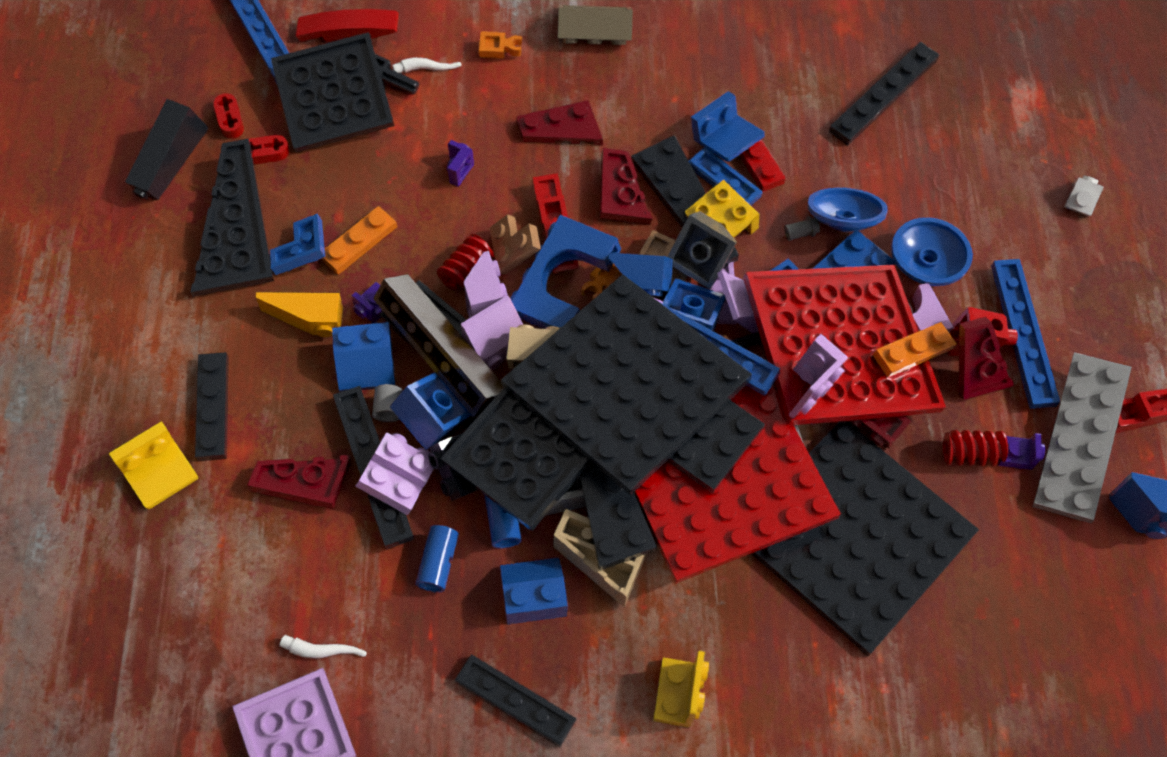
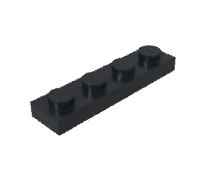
(212, 407)

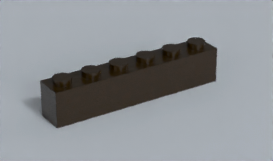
(438, 343)

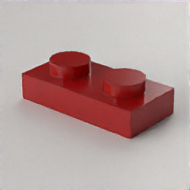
(762, 166)

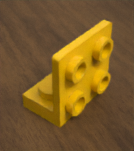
(727, 208)
(154, 465)
(678, 691)

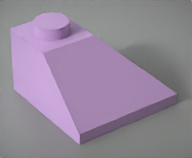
(738, 301)

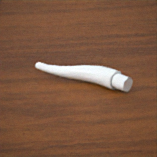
(422, 63)
(310, 650)

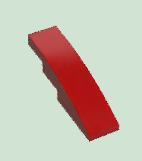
(347, 23)
(550, 206)
(1143, 410)

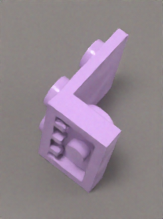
(820, 368)

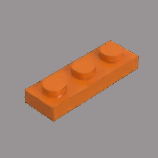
(358, 240)
(914, 349)

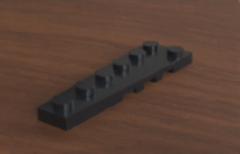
(672, 179)
(614, 520)

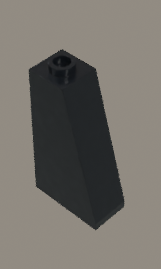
(165, 149)

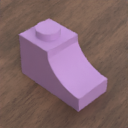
(928, 309)

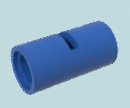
(502, 525)
(436, 557)

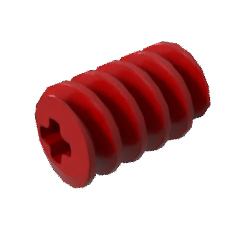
(462, 261)
(975, 445)

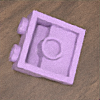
(396, 473)

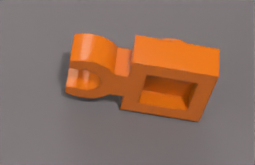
(495, 45)
(600, 280)

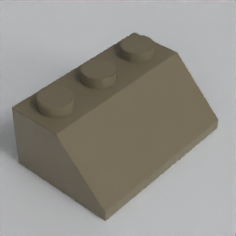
(595, 24)

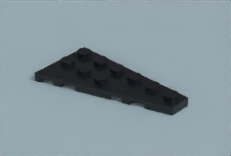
(234, 231)

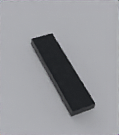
(515, 700)

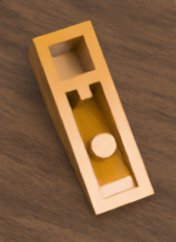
(307, 311)

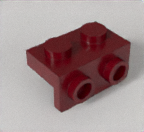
(883, 430)

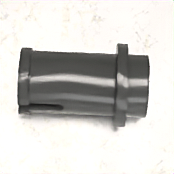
(803, 228)

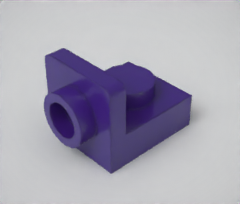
(460, 162)
(365, 306)
(1024, 452)

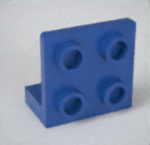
(723, 130)

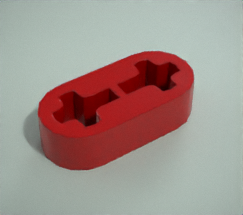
(225, 116)
(265, 151)

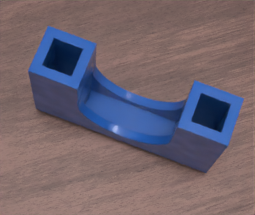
(565, 242)

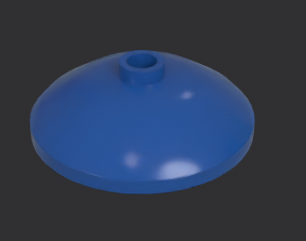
(847, 208)
(931, 241)

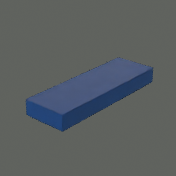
(715, 170)

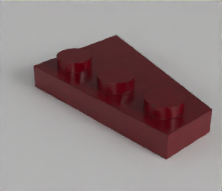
(563, 123)
(619, 189)
(980, 360)
(306, 482)

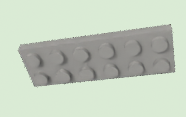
(1082, 438)

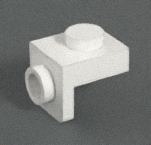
(1084, 195)

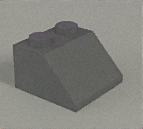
(702, 248)

